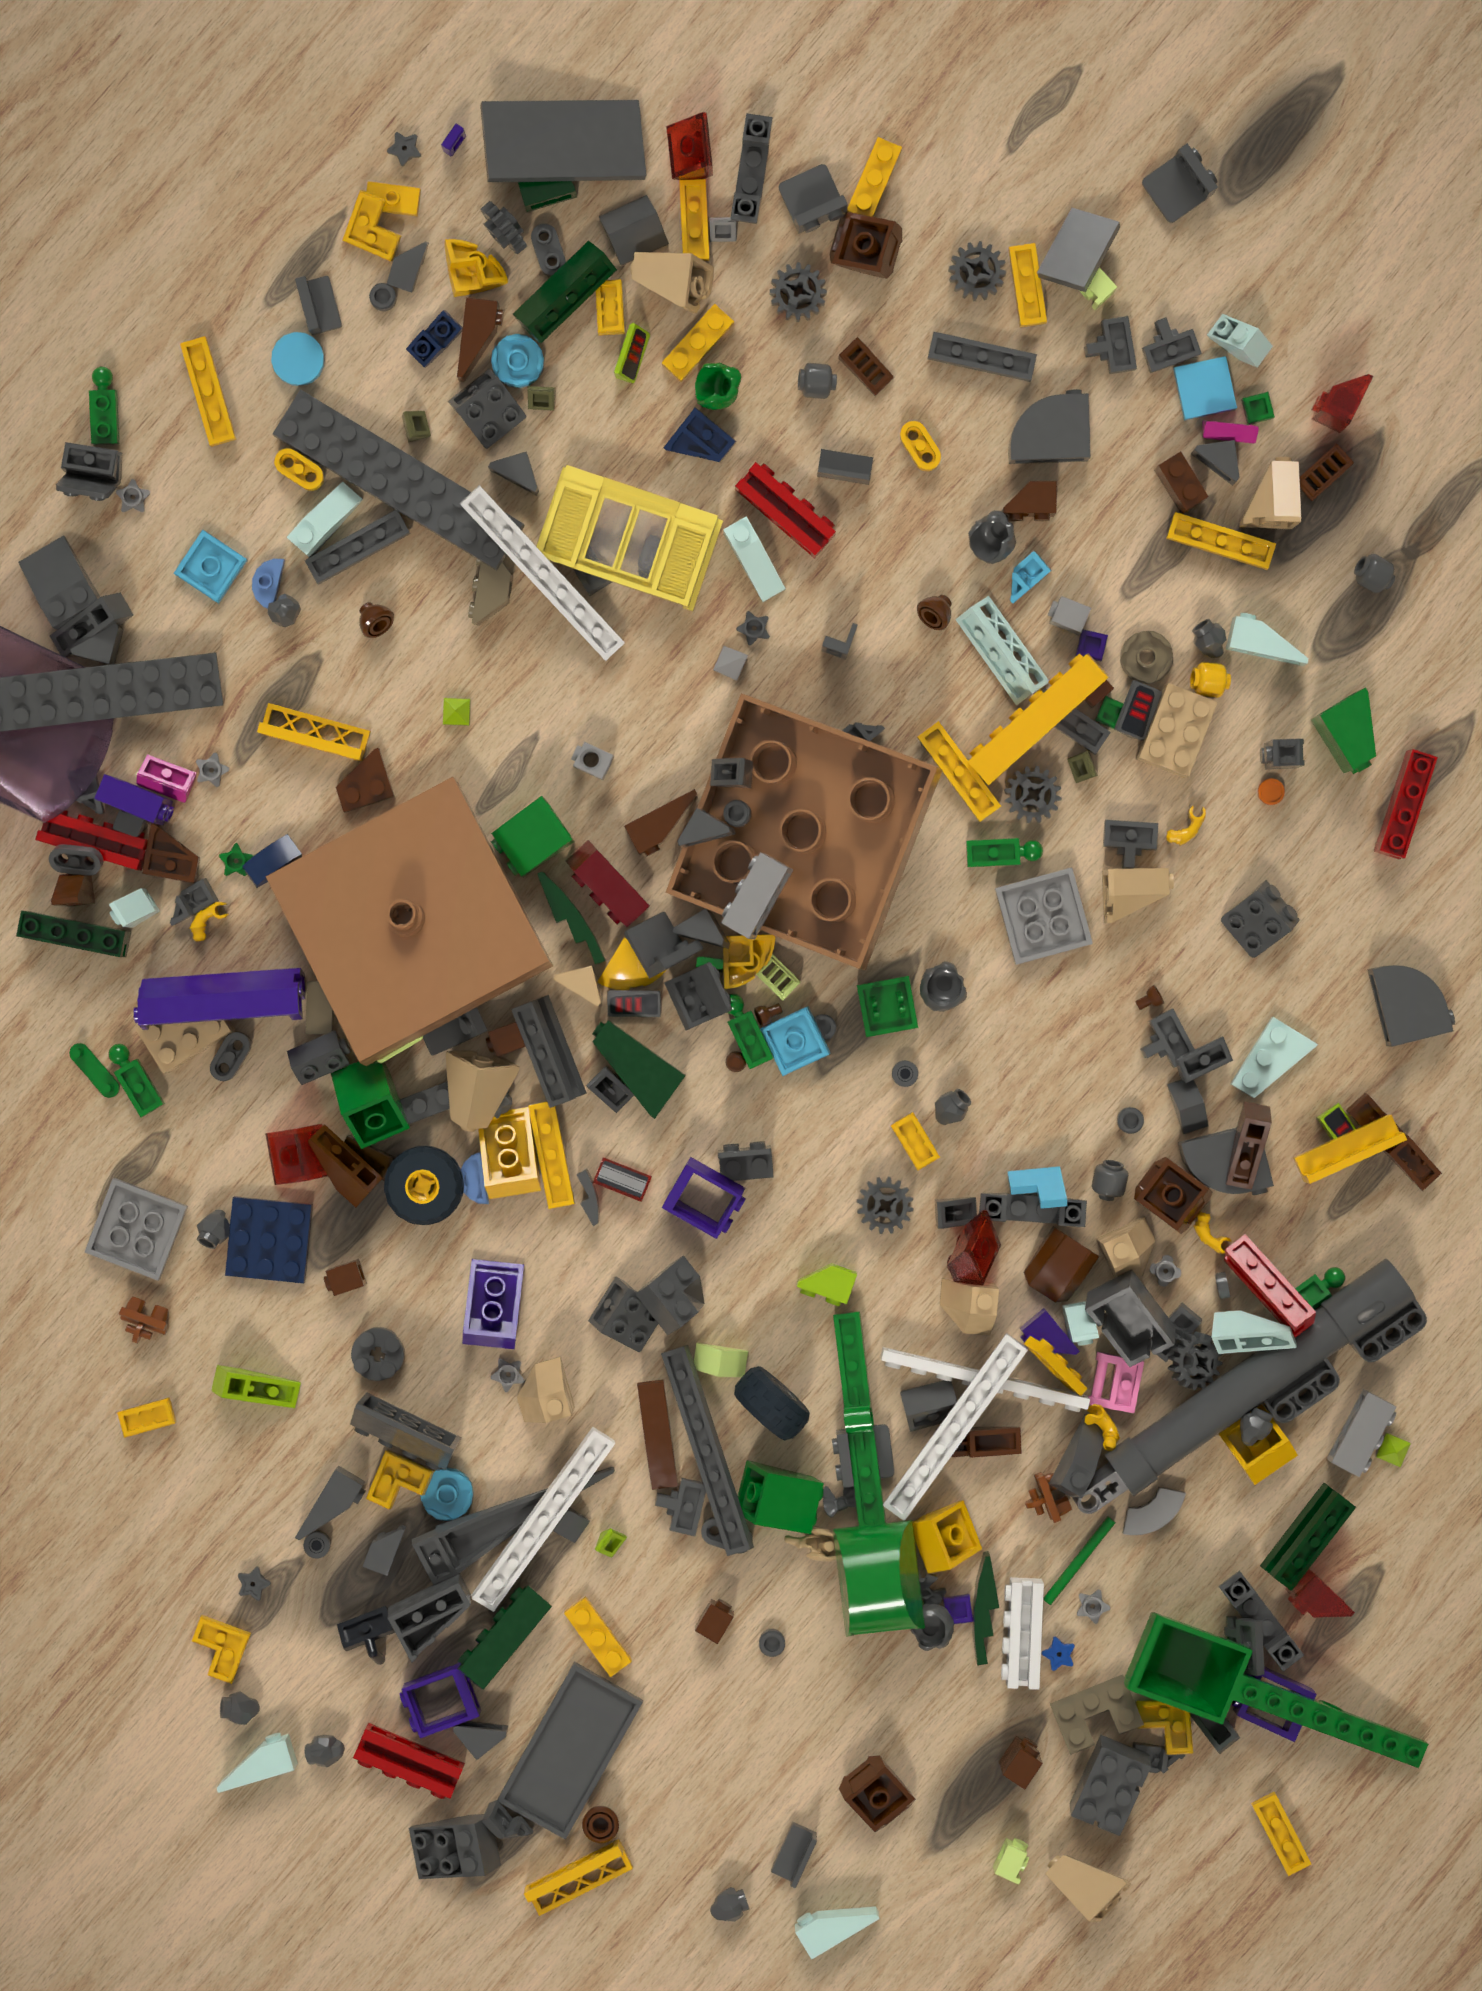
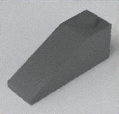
(91, 621)
(1079, 1461)
(335, 1498)

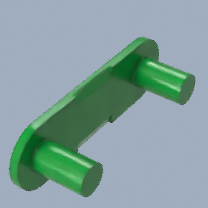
(94, 1070)

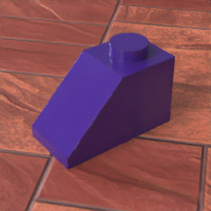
(1045, 1327)

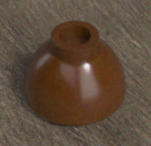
(935, 612)
(375, 620)
(600, 1824)

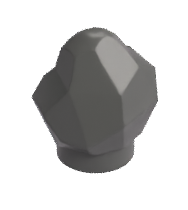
(284, 610)
(1209, 638)
(952, 1107)
(213, 1229)
(1255, 1426)
(238, 1708)
(324, 1750)
(729, 1905)

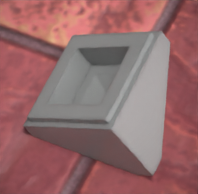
(730, 663)

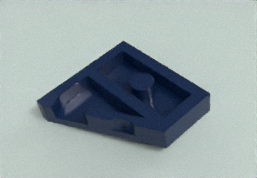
(700, 438)

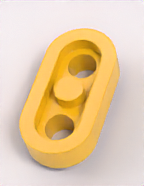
(922, 445)
(300, 470)

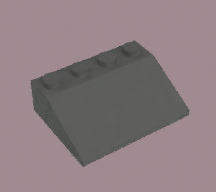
(404, 1431)

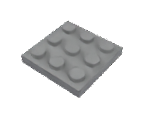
(1043, 916)
(136, 1229)

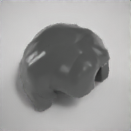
(992, 537)
(942, 987)
(937, 1630)

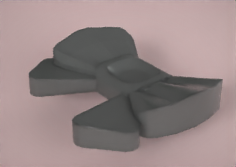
(833, 1505)
(931, 1596)

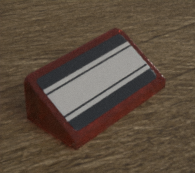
(622, 1179)

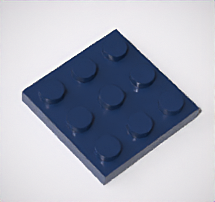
(268, 1239)

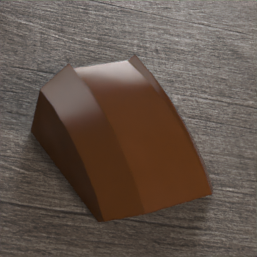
(866, 244)
(1172, 1194)
(1059, 1266)
(876, 1793)

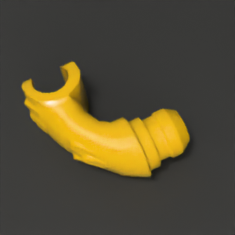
(1184, 835)
(199, 922)
(1203, 1231)
(1103, 1420)

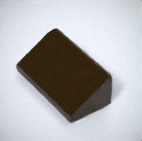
(373, 1156)

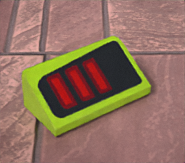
(631, 353)
(1335, 1122)

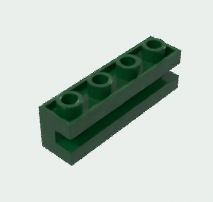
(564, 291)
(73, 934)
(1307, 1536)
(503, 1637)

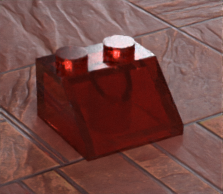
(690, 148)
(1339, 404)
(292, 1155)
(974, 1251)
(1317, 1598)

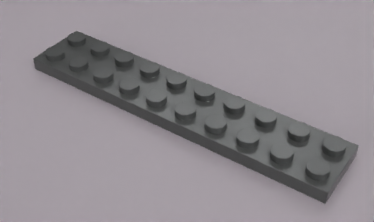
(386, 474)
(109, 691)

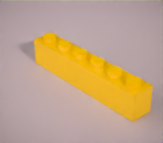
(1038, 719)

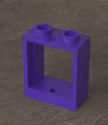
(134, 800)
(695, 1217)
(465, 1689)
(1290, 1729)

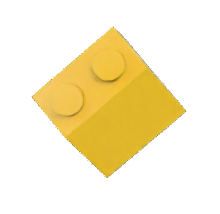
(1265, 1454)
(946, 1537)

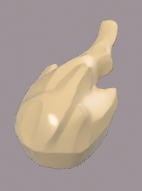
(820, 1544)

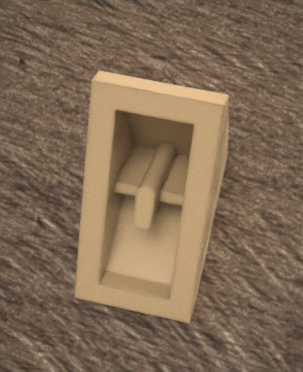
(582, 982)

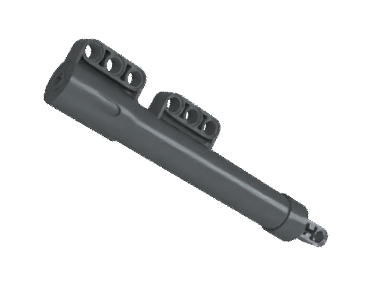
(1271, 1377)

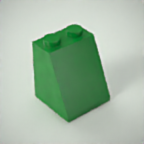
(1349, 731)
(531, 837)
(369, 1102)
(779, 1497)

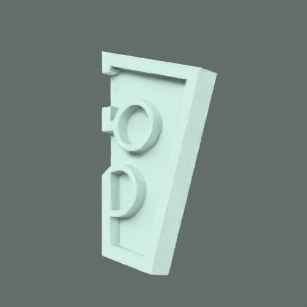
(1271, 1057)

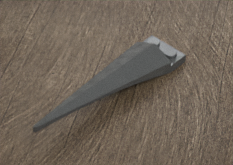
(466, 1539)

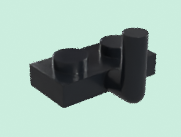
(365, 1630)

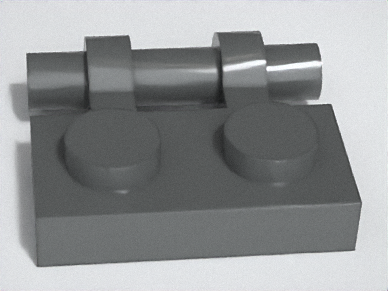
(1250, 1634)

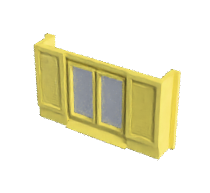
(629, 536)

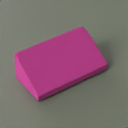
(1229, 431)
(165, 778)

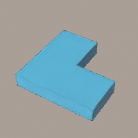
(1044, 1181)

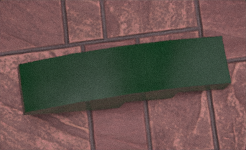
(563, 910)
(984, 1600)

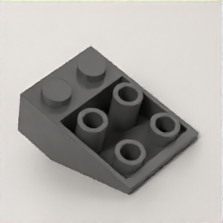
(454, 1848)

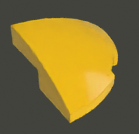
(470, 269)
(745, 958)
(625, 970)

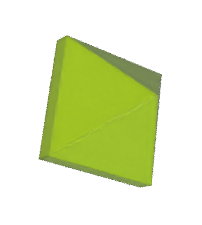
(456, 711)
(1393, 1449)
(610, 1542)

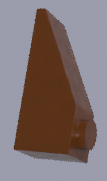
(478, 331)
(655, 826)
(73, 890)
(1248, 1144)
(344, 1167)

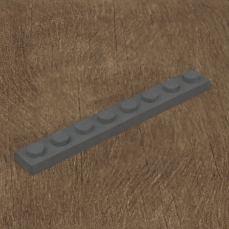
(707, 1450)

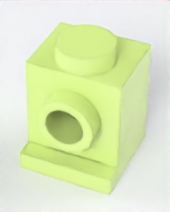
(1099, 289)
(1011, 1860)

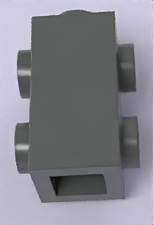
(319, 1057)

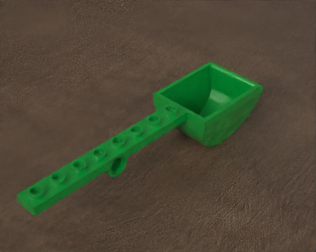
(876, 1558)
(1207, 1673)

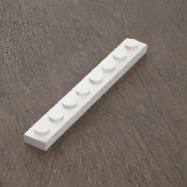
(542, 572)
(1021, 1388)
(955, 1427)
(543, 1519)

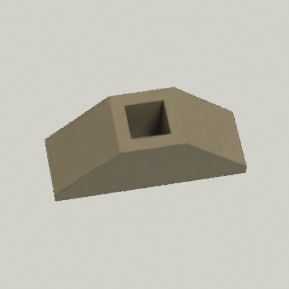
(492, 592)

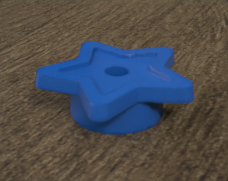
(1057, 1661)

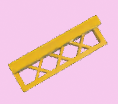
(310, 741)
(1349, 1149)
(575, 1871)

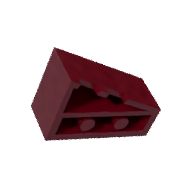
(606, 884)

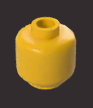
(1210, 679)

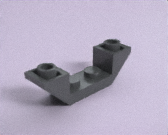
(752, 168)
(1027, 1208)
(1251, 1606)

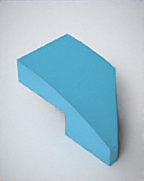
(1027, 575)

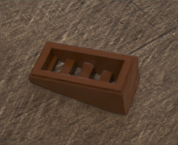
(872, 360)
(1341, 456)

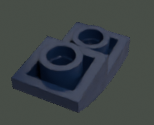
(434, 339)
(271, 859)

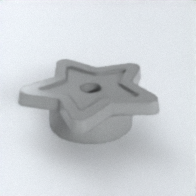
(126, 493)
(205, 765)
(501, 1377)
(1092, 1613)

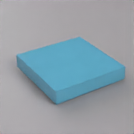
(1205, 388)
(210, 566)
(795, 1041)

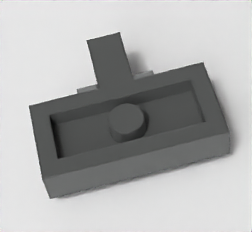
(1114, 345)
(1170, 347)
(1130, 839)
(1168, 1039)
(684, 1506)

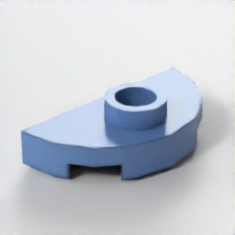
(267, 581)
(474, 1180)

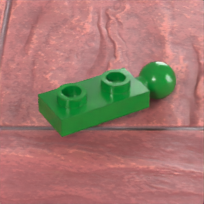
(103, 409)
(1001, 852)
(748, 1034)
(135, 1081)
(1317, 1291)

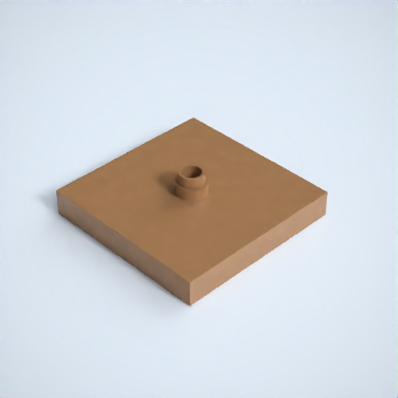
(826, 809)
(409, 921)

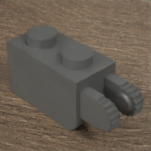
(1282, 754)

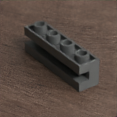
(549, 1051)

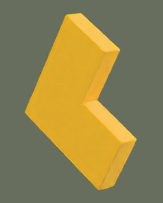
(364, 228)
(397, 1472)
(229, 1646)
(1173, 1720)

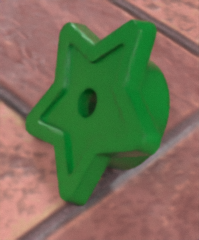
(228, 859)

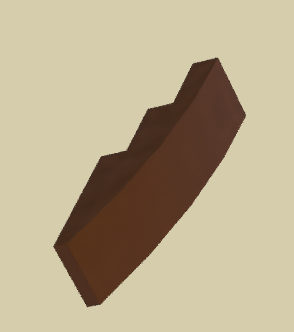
(1405, 1154)
(657, 1434)

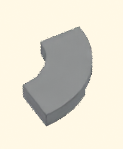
(1155, 1513)

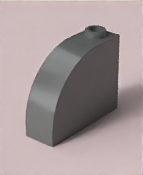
(1053, 431)
(1409, 1005)
(1209, 1161)

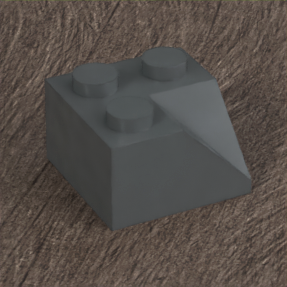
(673, 1295)

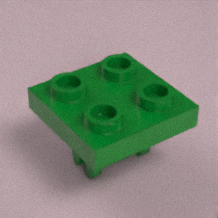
(887, 1006)

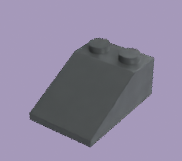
(59, 582)

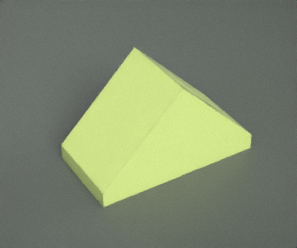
(720, 1360)

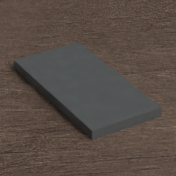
(563, 140)
(570, 1750)

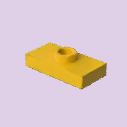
(399, 198)
(610, 308)
(915, 1141)
(146, 1417)

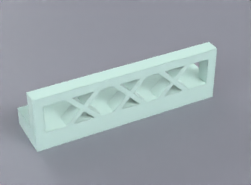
(999, 652)

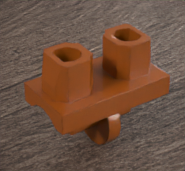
(133, 1314)
(1054, 1507)

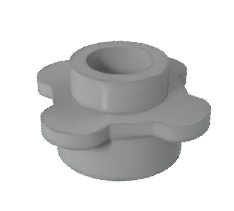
(1165, 1278)

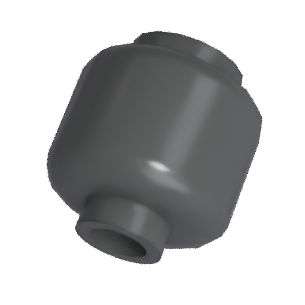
(816, 380)
(1374, 573)
(1110, 1180)

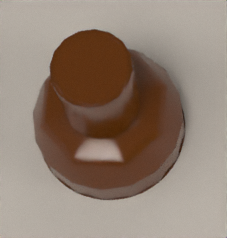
(1153, 997)
(765, 1014)
(735, 1061)

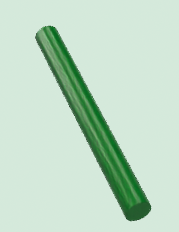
(1079, 1560)

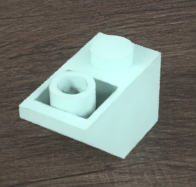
(1240, 340)
(133, 908)
(1079, 1324)

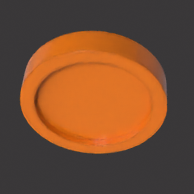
(1271, 791)

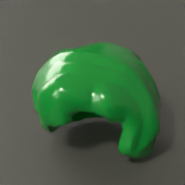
(717, 386)

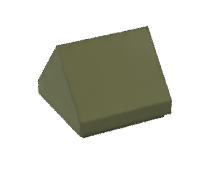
(541, 398)
(415, 425)
(1082, 767)

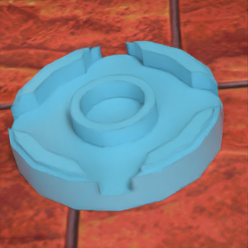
(298, 359)
(517, 361)
(448, 1494)

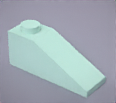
(324, 519)
(754, 559)
(1259, 640)
(1247, 1332)
(268, 1760)
(830, 1927)

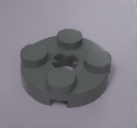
(390, 1345)

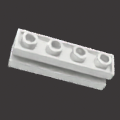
(1024, 1633)

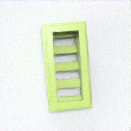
(773, 986)

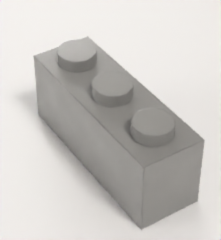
(756, 895)
(1362, 1433)

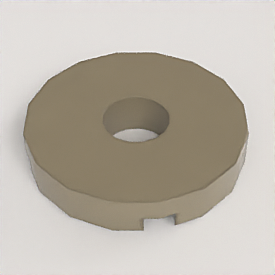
(1131, 661)

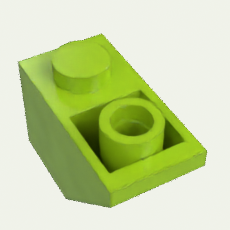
(831, 1282)

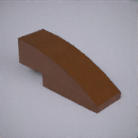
(990, 1442)

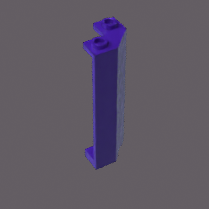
(220, 997)

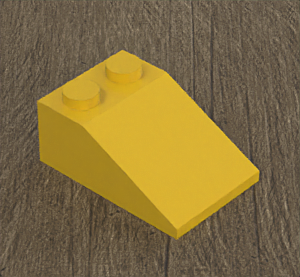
(509, 1155)

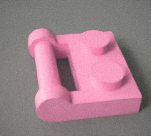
(1124, 1383)

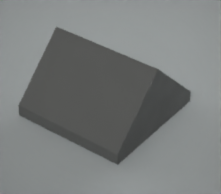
(634, 229)

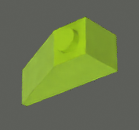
(255, 1387)

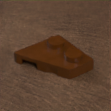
(365, 784)
(169, 858)

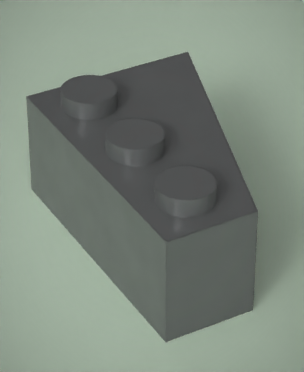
(428, 1613)

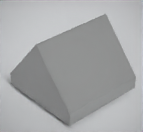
(722, 230)

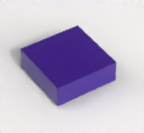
(453, 140)
(1092, 643)
(959, 1608)

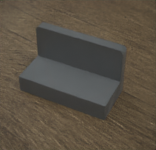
(318, 304)
(845, 467)
(837, 647)
(928, 1404)
(794, 1853)

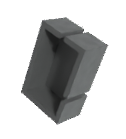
(1130, 1318)
(1110, 1785)

